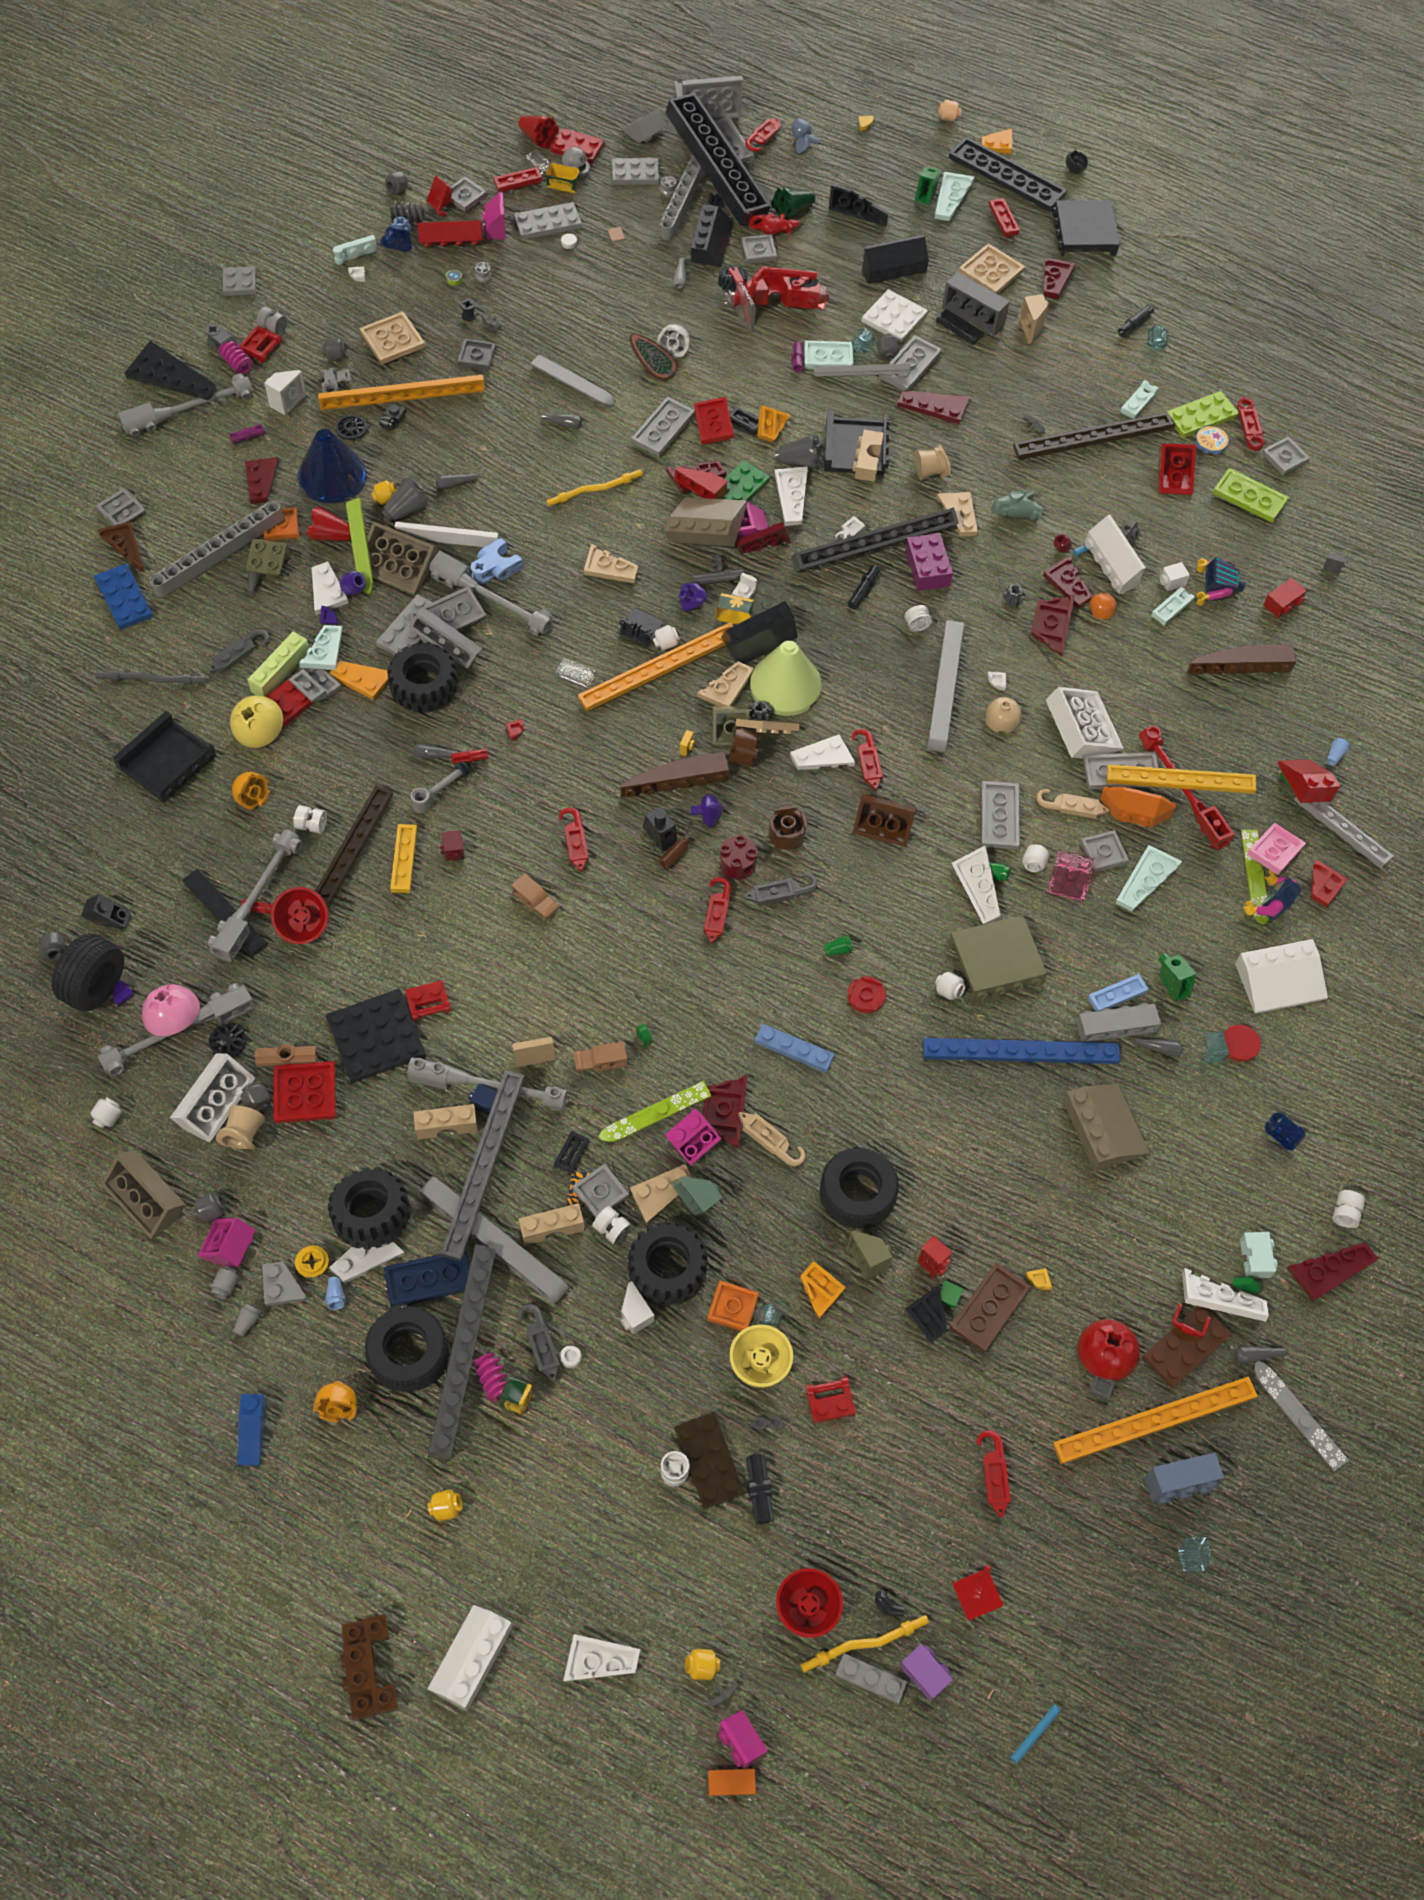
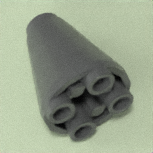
(801, 453)
(404, 501)

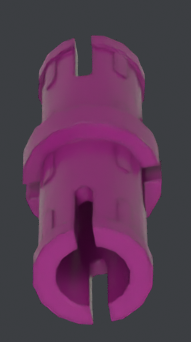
(797, 356)
(246, 434)

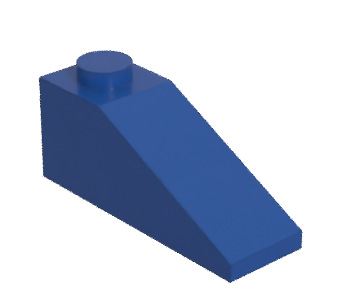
(251, 1429)

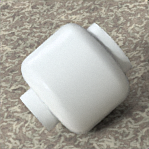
(666, 638)
(1035, 858)
(950, 986)
(105, 1112)

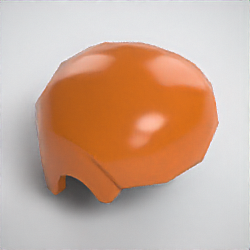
(1103, 606)

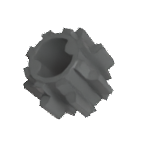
(1014, 594)
(760, 711)

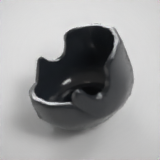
(1076, 161)

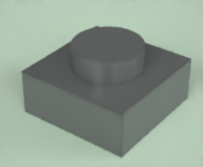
(1334, 563)

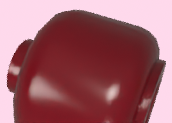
(1062, 543)

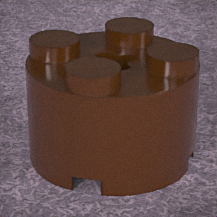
(744, 747)
(787, 828)

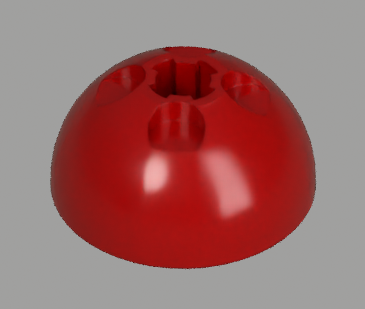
(289, 917)
(1107, 1358)
(809, 1589)

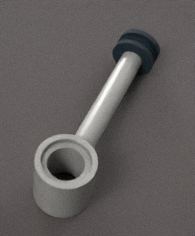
(424, 795)

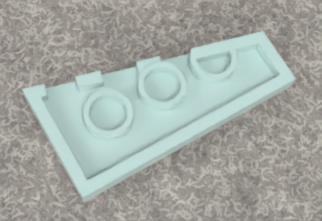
(951, 194)
(1147, 876)

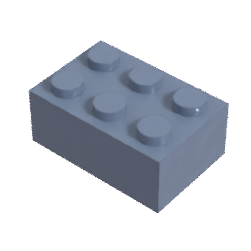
(1184, 1478)

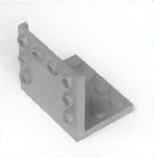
(719, 95)

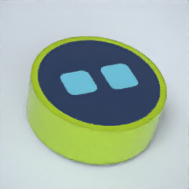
(454, 277)

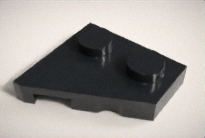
(929, 1315)

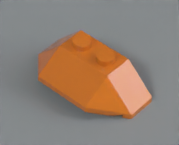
(1137, 806)

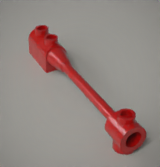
(1209, 819)

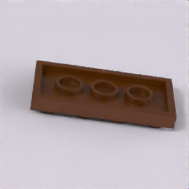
(989, 1307)
(1180, 1353)

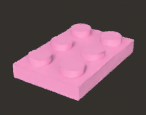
(1276, 848)

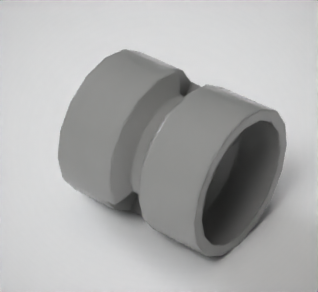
(272, 320)

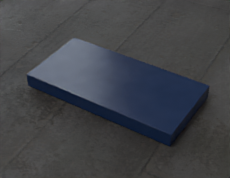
(425, 1279)

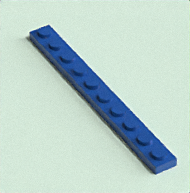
(1021, 1051)

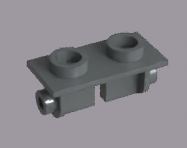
(1131, 532)

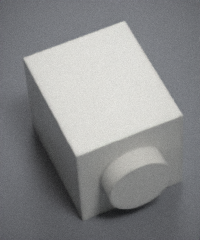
(1174, 576)

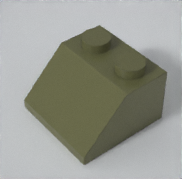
(725, 723)
(869, 1254)

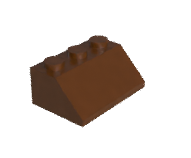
(884, 820)

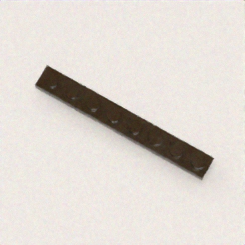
(353, 844)

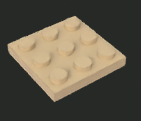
(992, 268)
(392, 337)

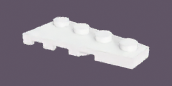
(791, 492)
(978, 882)
(1203, 1293)

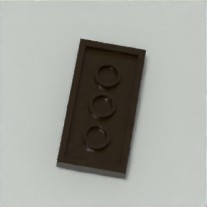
(709, 1460)

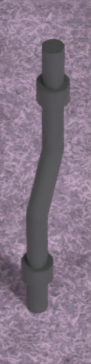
(115, 675)

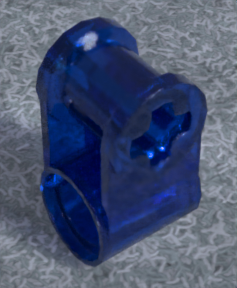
(398, 239)
(1285, 1131)

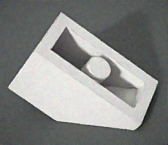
(635, 1310)

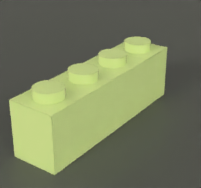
(278, 665)

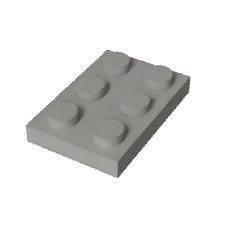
(635, 171)

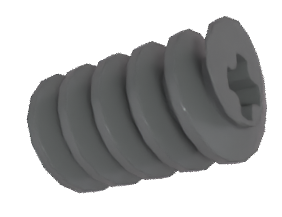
(408, 212)

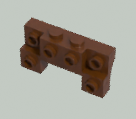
(360, 1668)

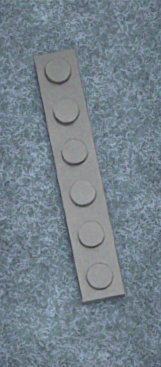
(1348, 832)

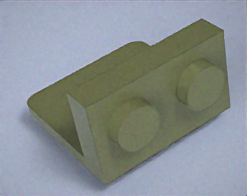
(267, 557)

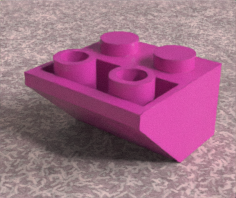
(752, 521)
(693, 1136)
(742, 1740)

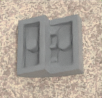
(120, 508)
(315, 684)

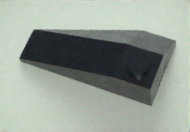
(851, 204)

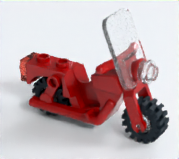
(801, 291)

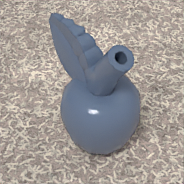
(801, 130)

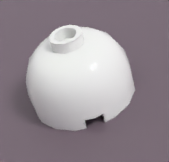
(674, 339)

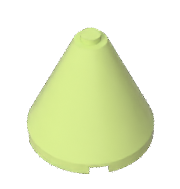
(786, 681)

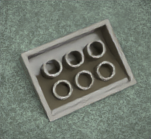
(706, 521)
(399, 558)
(1105, 1125)

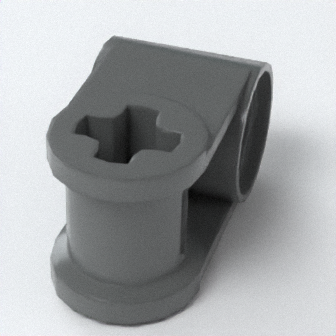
(218, 336)

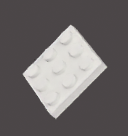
(894, 315)

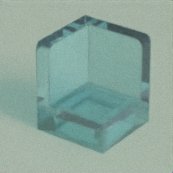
(1216, 1047)
(1194, 1554)

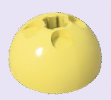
(256, 729)
(756, 1346)

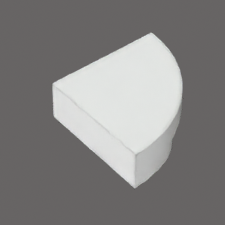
(357, 273)
(997, 680)

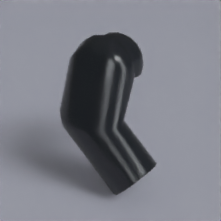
(886, 1607)

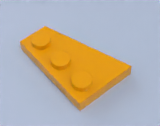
(363, 679)

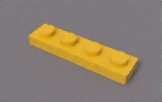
(403, 858)

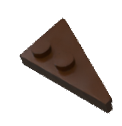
(123, 541)

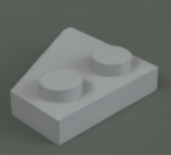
(280, 1285)

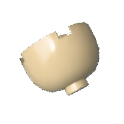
(1003, 715)

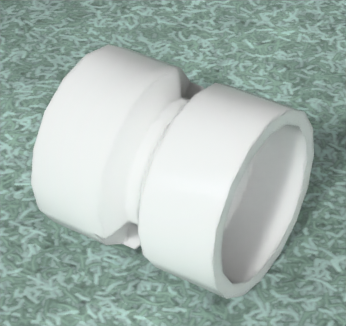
(310, 819)
(1349, 1209)
(606, 1220)
(674, 1468)

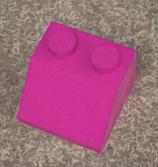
(494, 218)
(227, 1242)

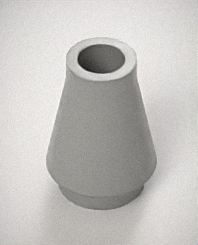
(246, 1319)

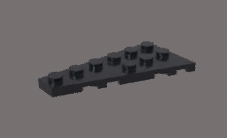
(164, 370)

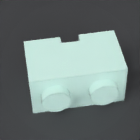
(1259, 1254)

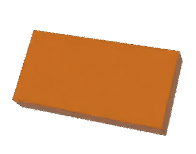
(731, 1782)

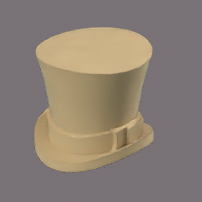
(931, 463)
(240, 1128)

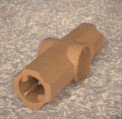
(274, 1056)

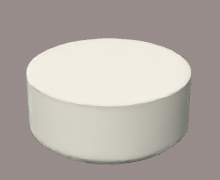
(569, 241)
(570, 1357)

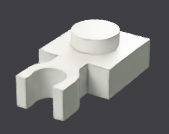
(851, 528)

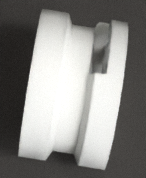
(918, 617)

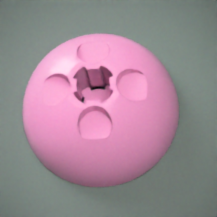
(169, 1010)

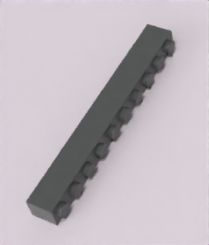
(874, 539)
(461, 1353)

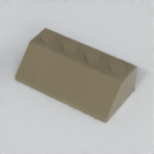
(142, 1193)

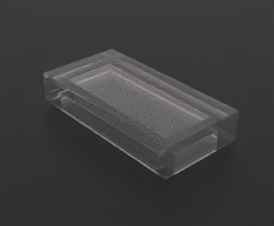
(536, 159)
(576, 672)

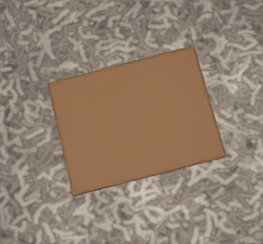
(616, 233)

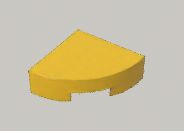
(865, 121)
(1039, 1279)

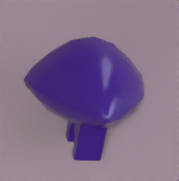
(691, 596)
(709, 809)

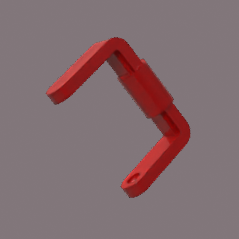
(1188, 1329)

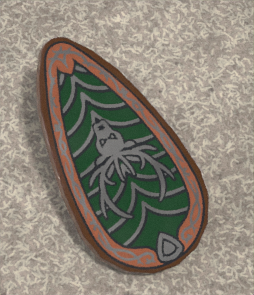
(653, 357)

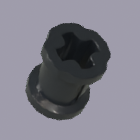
(468, 310)

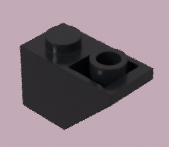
(105, 912)

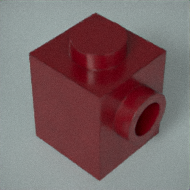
(452, 845)

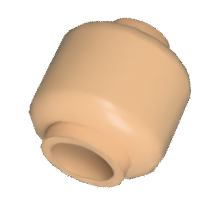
(949, 110)

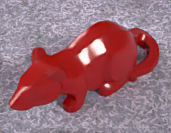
(773, 225)

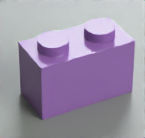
(926, 1671)

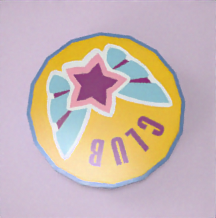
(1211, 440)

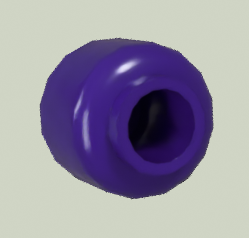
(352, 583)

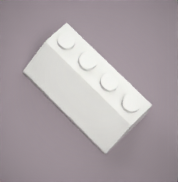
(1115, 555)
(211, 1096)
(470, 1657)

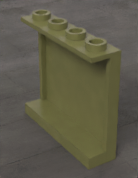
(998, 957)

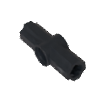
(759, 1489)

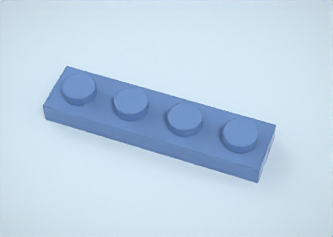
(794, 1048)

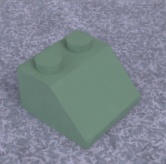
(697, 1193)

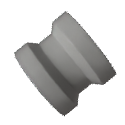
(668, 186)
(483, 272)

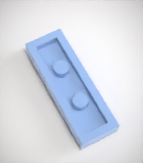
(1118, 993)

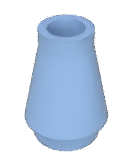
(1337, 751)
(335, 1295)

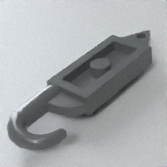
(236, 651)
(779, 890)
(541, 1343)

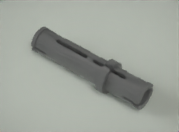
(714, 577)

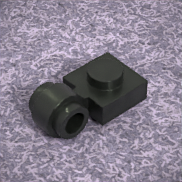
(392, 415)

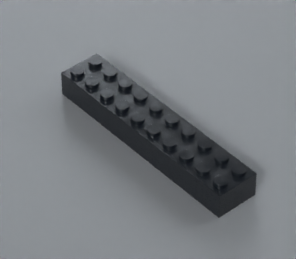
(717, 158)

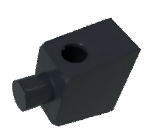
(660, 829)

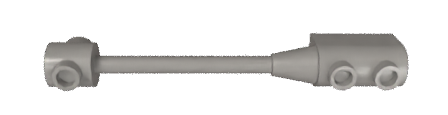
(147, 418)
(458, 575)
(236, 929)
(221, 1008)
(441, 1075)

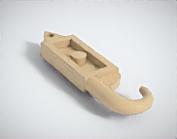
(1073, 805)
(769, 1138)

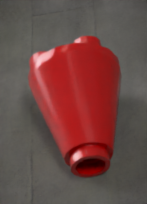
(539, 129)
(328, 527)

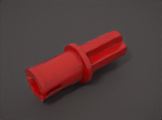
(469, 756)

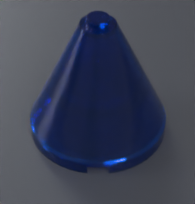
(330, 469)

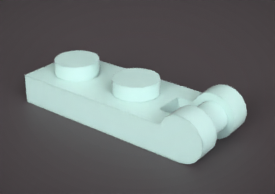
(354, 249)
(1139, 400)
(1173, 606)

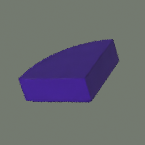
(328, 616)
(122, 993)

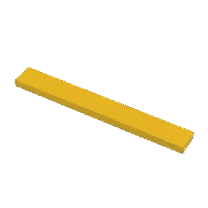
(1181, 779)

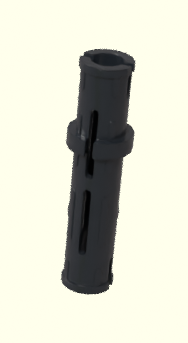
(1132, 323)
(866, 582)

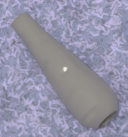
(680, 275)

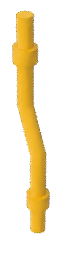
(563, 497)
(823, 1658)

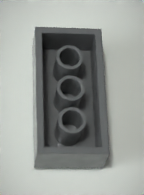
(975, 303)

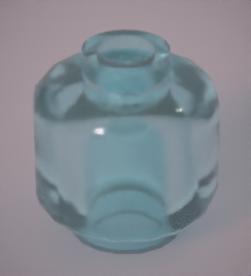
(1157, 337)
(863, 340)
(769, 1316)

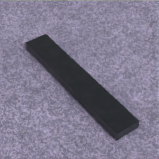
(220, 907)

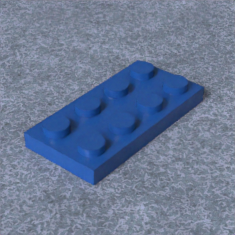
(123, 596)

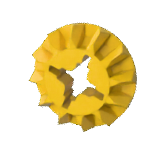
(304, 1257)

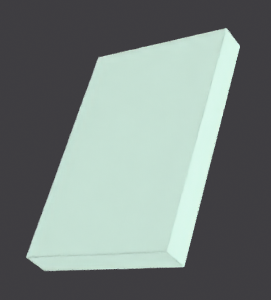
(827, 354)

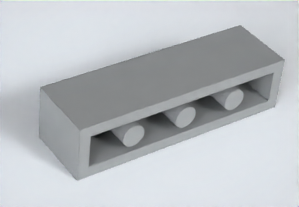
(445, 636)
(1118, 1022)

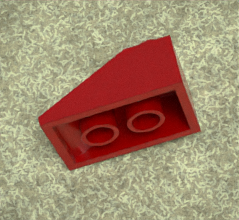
(1176, 468)
(1309, 780)

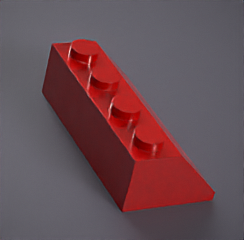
(450, 232)

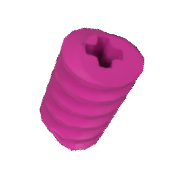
(235, 357)
(490, 1376)

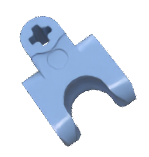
(492, 565)

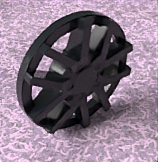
(351, 427)
(228, 1040)

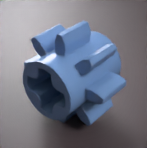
(401, 223)

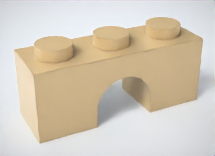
(870, 446)
(457, 1118)
(538, 1226)

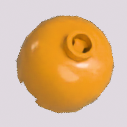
(250, 790)
(335, 1402)

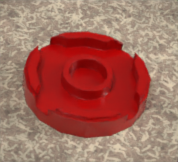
(866, 995)
(1242, 1043)

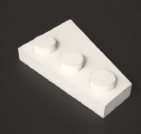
(326, 588)
(823, 753)
(359, 1261)
(599, 1658)

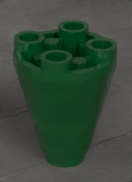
(791, 201)

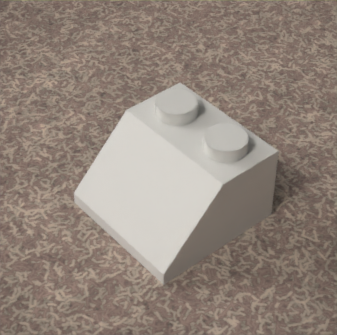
(285, 390)

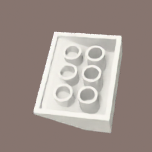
(1083, 722)
(1282, 976)

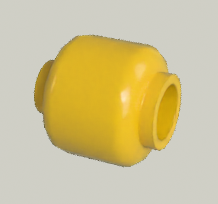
(383, 491)
(445, 1505)
(702, 1664)

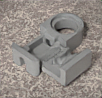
(332, 378)

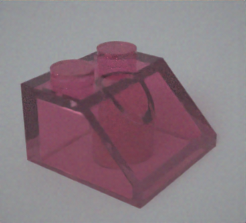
(1071, 875)

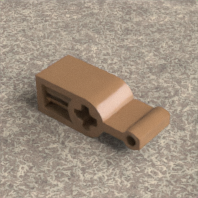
(534, 896)
(601, 1057)

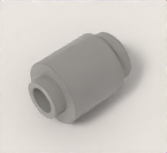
(224, 1282)

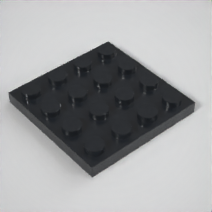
(375, 1035)

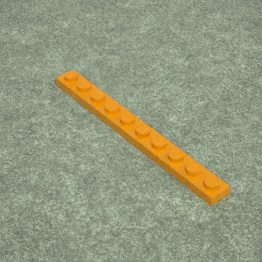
(401, 392)
(653, 669)
(1154, 1420)

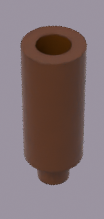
(674, 853)

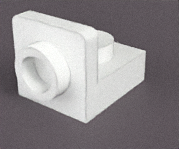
(746, 586)

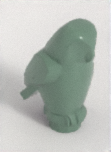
(1017, 505)

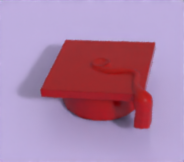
(439, 195)
(977, 1594)

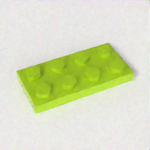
(1201, 413)
(1250, 495)

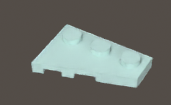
(325, 649)

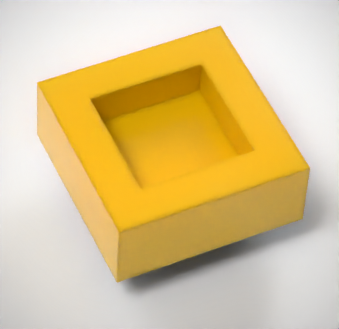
(687, 743)

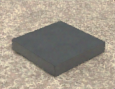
(476, 354)

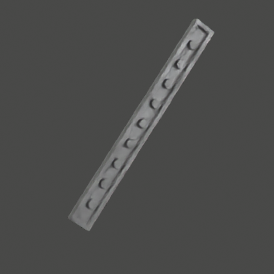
(482, 1166)

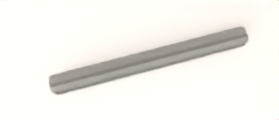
(862, 370)

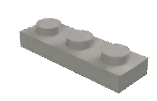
(871, 1679)

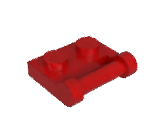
(257, 340)
(427, 995)
(830, 1407)

